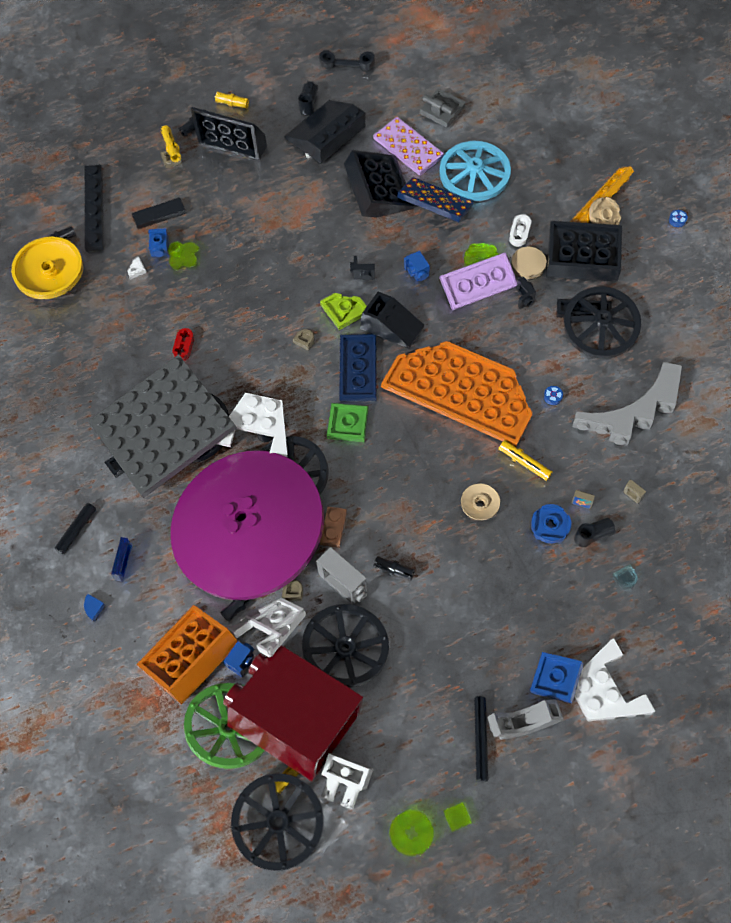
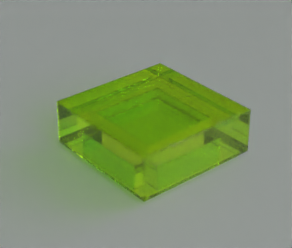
(457, 817)

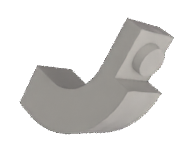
(526, 720)

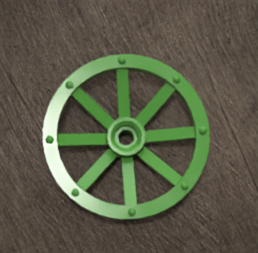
(190, 735)

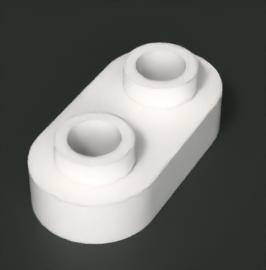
(520, 232)

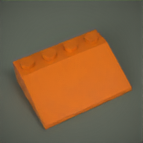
(188, 654)

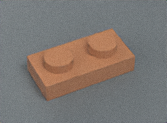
(333, 527)

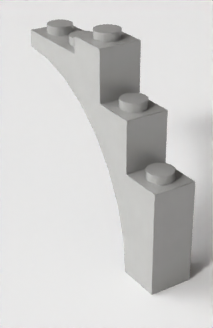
(641, 413)

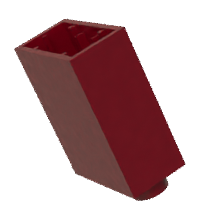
(292, 710)

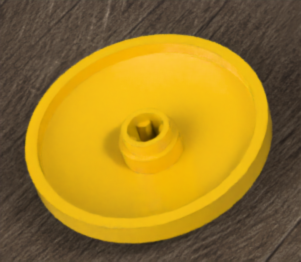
(47, 267)

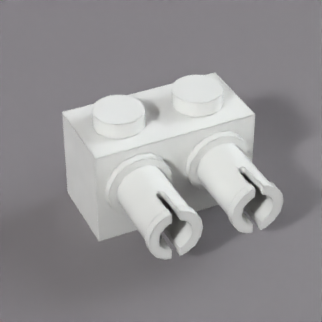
(347, 771)

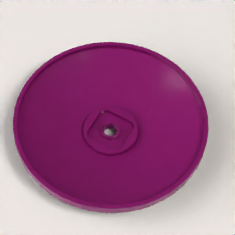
(266, 547)

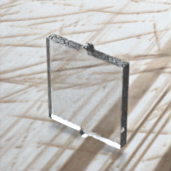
(332, 827)

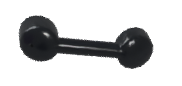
(365, 62)

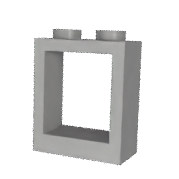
(342, 576)

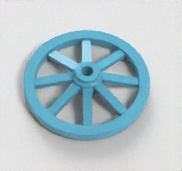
(475, 168)

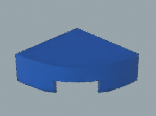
(93, 607)

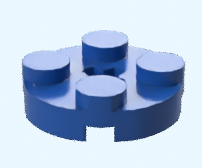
(543, 531)

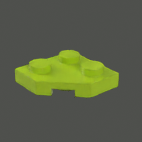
(343, 309)

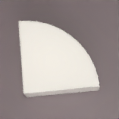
(136, 268)

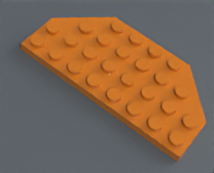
(463, 389)

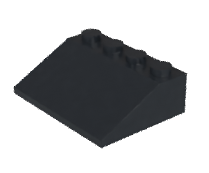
(327, 129)
(228, 134)
(376, 183)
(584, 251)

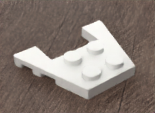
(259, 416)
(276, 620)
(599, 694)

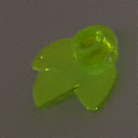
(184, 256)

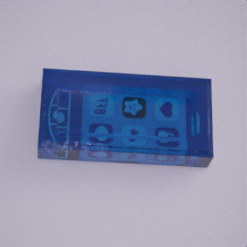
(121, 559)

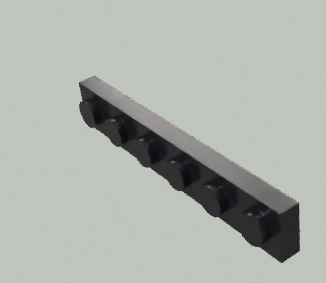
(93, 208)

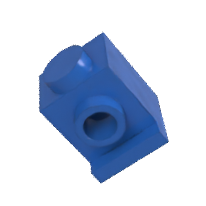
(158, 242)
(417, 266)
(239, 658)

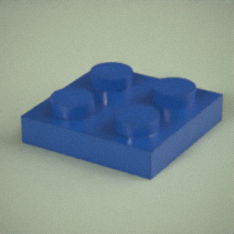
(556, 677)

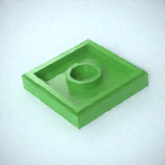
(347, 422)

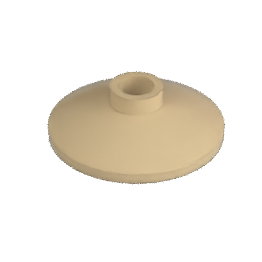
(483, 494)

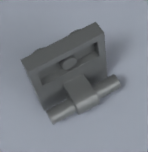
(442, 107)

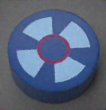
(678, 218)
(553, 395)

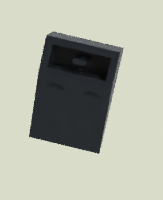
(390, 320)

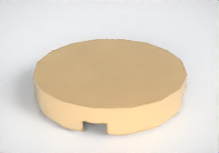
(605, 211)
(528, 262)

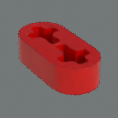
(187, 345)

